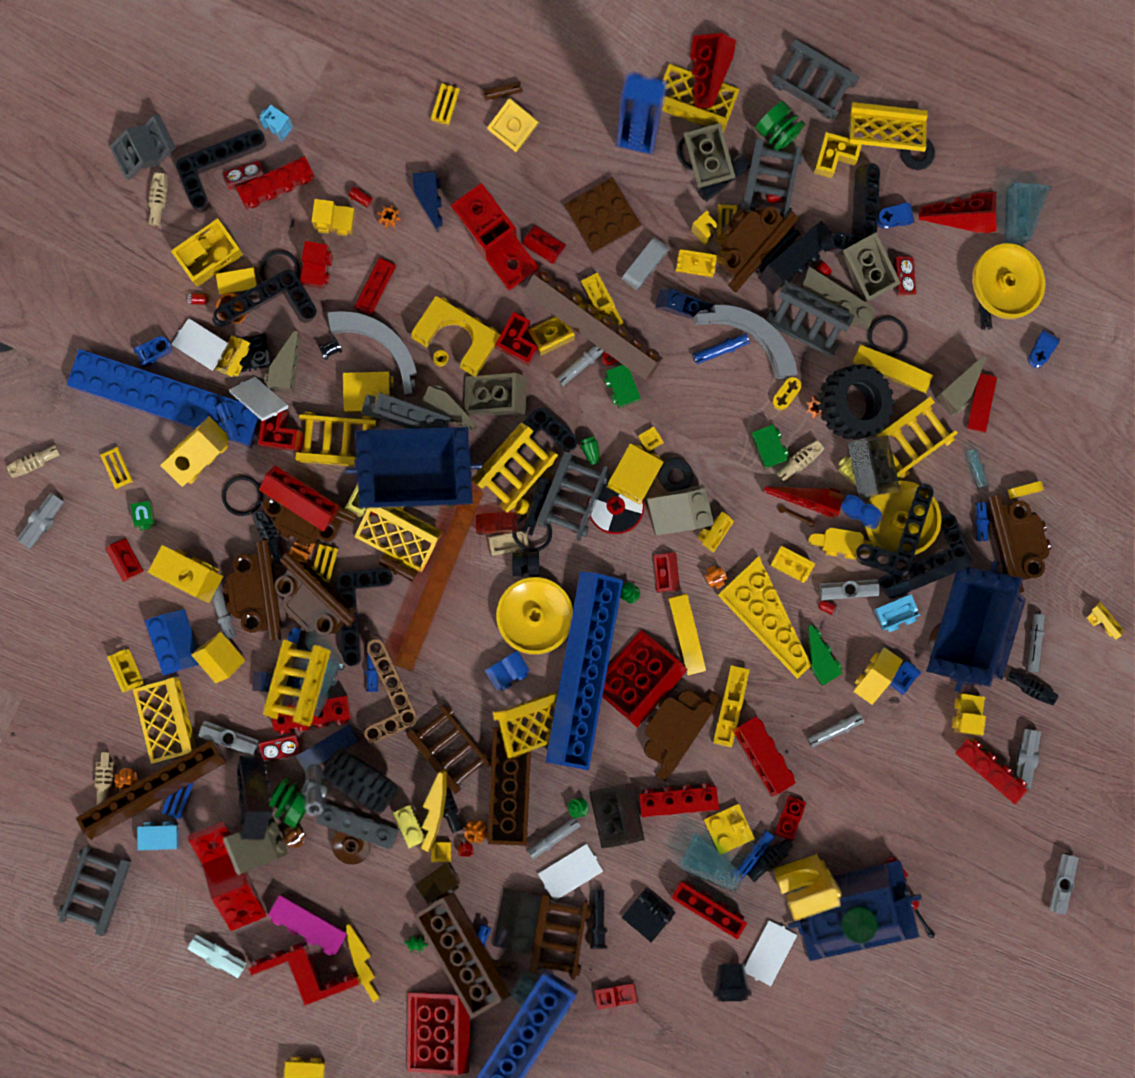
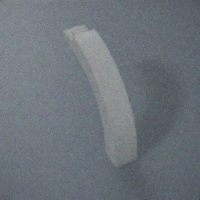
(364, 325)
(757, 327)

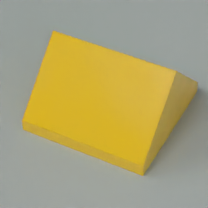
(551, 335)
(218, 657)

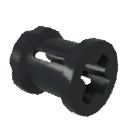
(330, 348)

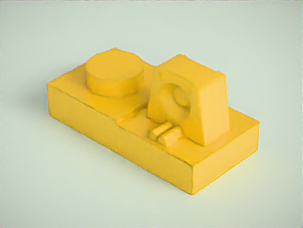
(712, 538)
(1101, 614)

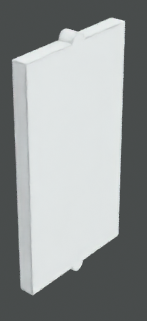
(200, 344)
(258, 398)
(570, 872)
(769, 953)

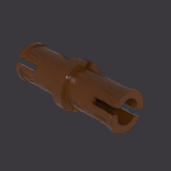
(502, 90)
(398, 567)

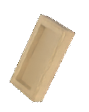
(505, 543)

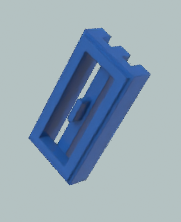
(183, 804)

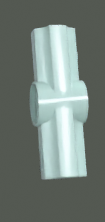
(217, 955)

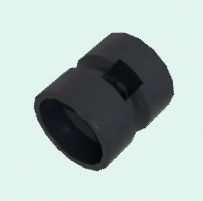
(525, 564)

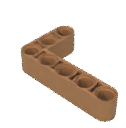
(392, 692)

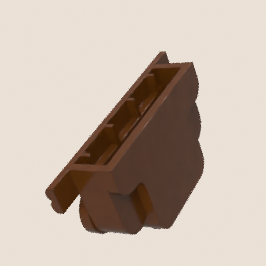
(750, 240)
(293, 525)
(1019, 539)
(253, 592)
(312, 599)
(675, 728)

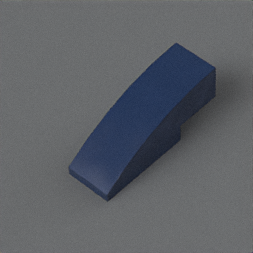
(324, 749)

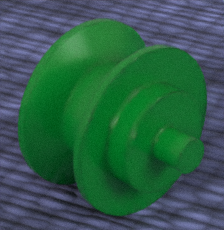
(630, 593)
(578, 807)
(416, 943)

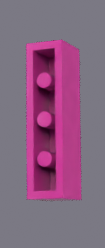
(308, 924)

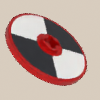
(616, 521)

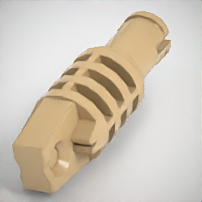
(157, 198)
(801, 460)
(32, 461)
(103, 777)

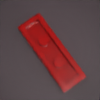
(375, 287)
(982, 403)

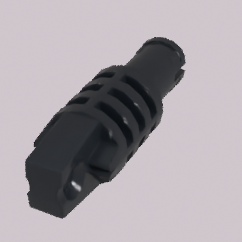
(268, 532)
(1033, 688)
(451, 811)
(770, 860)

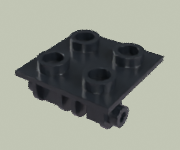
(257, 355)
(648, 915)

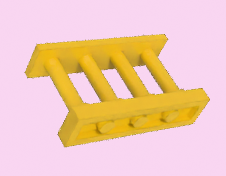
(910, 419)
(325, 455)
(497, 462)
(311, 686)

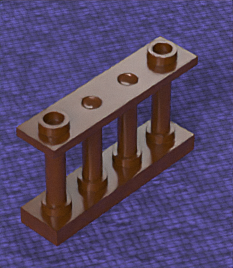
(430, 751)
(541, 944)

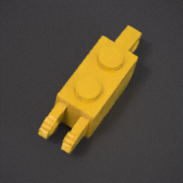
(839, 541)

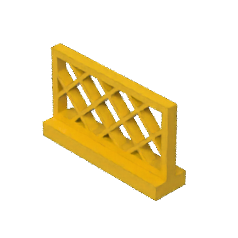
(690, 112)
(888, 117)
(408, 523)
(524, 709)
(180, 714)

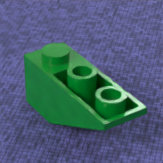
(822, 663)

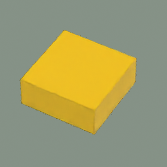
(650, 439)
(441, 852)

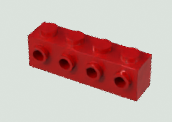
(275, 183)
(299, 498)
(334, 710)
(764, 756)
(992, 771)
(678, 801)
(709, 910)

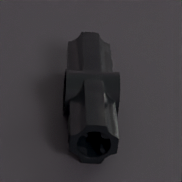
(739, 165)

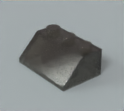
(873, 466)
(617, 815)
(517, 920)

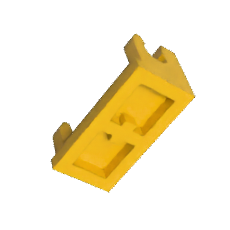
(702, 229)
(696, 263)
(236, 280)
(792, 564)
(125, 670)

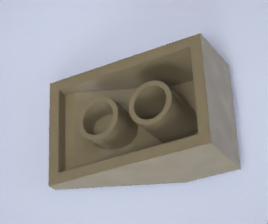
(709, 155)
(870, 267)
(283, 369)
(495, 395)
(956, 395)
(440, 402)
(680, 510)
(254, 853)

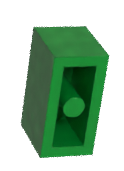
(622, 386)
(769, 446)

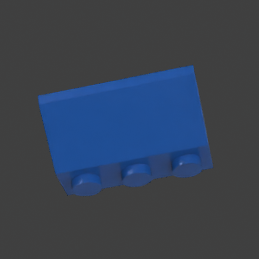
(172, 641)

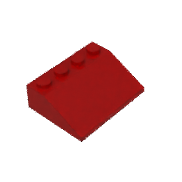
(641, 678)
(437, 1034)

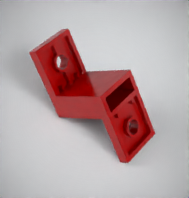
(495, 236)
(226, 888)
(305, 973)

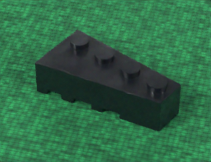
(794, 258)
(253, 797)

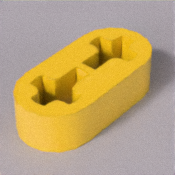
(783, 390)
(1025, 490)

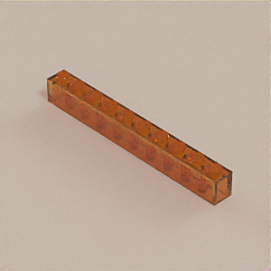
(437, 583)

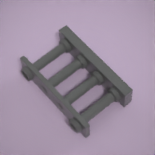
(830, 70)
(758, 169)
(816, 306)
(402, 413)
(554, 499)
(357, 826)
(107, 905)

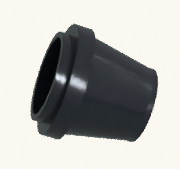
(731, 983)

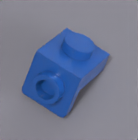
(295, 636)
(905, 677)

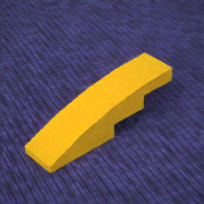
(600, 298)
(894, 369)
(687, 634)
(731, 706)
(435, 803)
(360, 954)

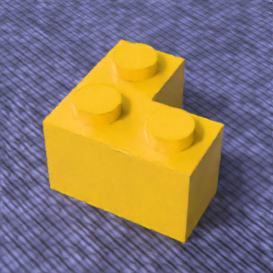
(835, 149)
(332, 218)
(877, 675)
(969, 715)

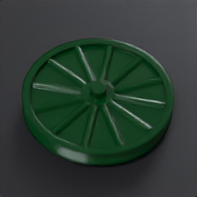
(859, 925)

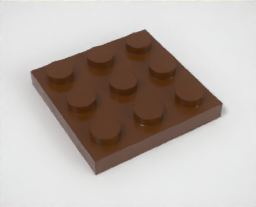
(602, 215)

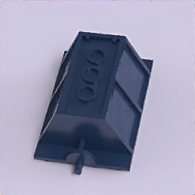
(413, 467)
(977, 627)
(876, 888)

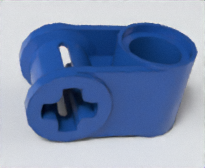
(898, 216)
(1044, 346)
(152, 352)

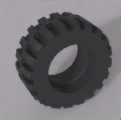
(877, 397)
(359, 780)

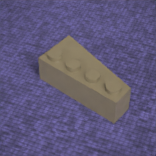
(833, 293)

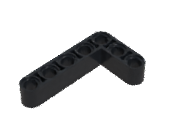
(215, 161)
(864, 210)
(265, 297)
(544, 426)
(907, 538)
(932, 564)
(351, 590)

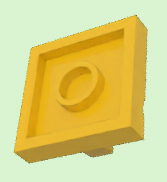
(513, 125)
(235, 352)
(729, 829)

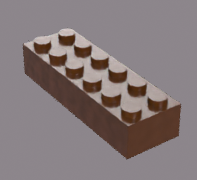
(509, 792)
(462, 955)

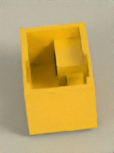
(208, 253)
(196, 452)
(200, 578)

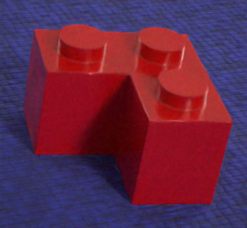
(316, 259)
(512, 341)
(276, 436)

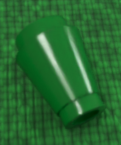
(591, 449)

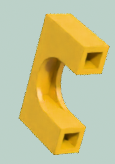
(441, 314)
(810, 872)

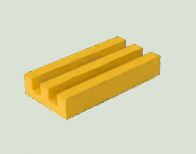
(449, 89)
(719, 223)
(123, 482)
(332, 563)

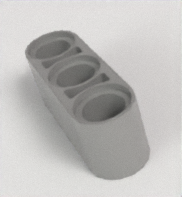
(645, 263)

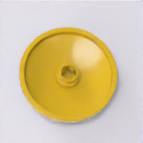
(1008, 281)
(895, 511)
(534, 615)

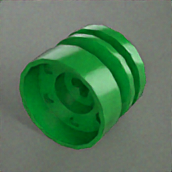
(780, 126)
(289, 802)

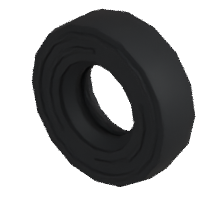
(921, 164)
(672, 464)

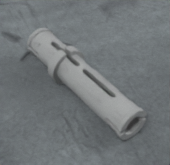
(579, 365)
(223, 615)
(1036, 642)
(836, 729)
(553, 838)

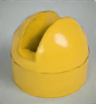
(436, 357)
(522, 506)

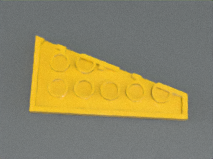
(761, 610)

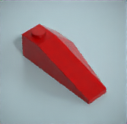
(711, 60)
(970, 214)
(815, 499)

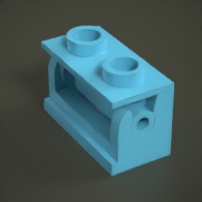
(276, 121)
(896, 613)
(158, 837)

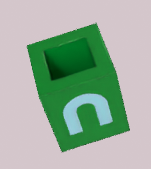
(143, 515)

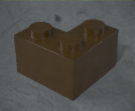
(438, 883)

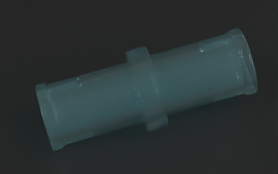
(977, 468)

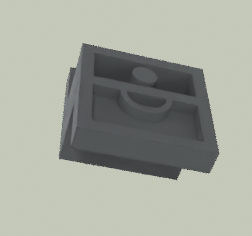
(142, 147)

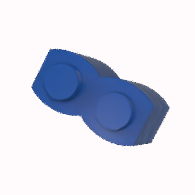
(856, 509)
(507, 670)

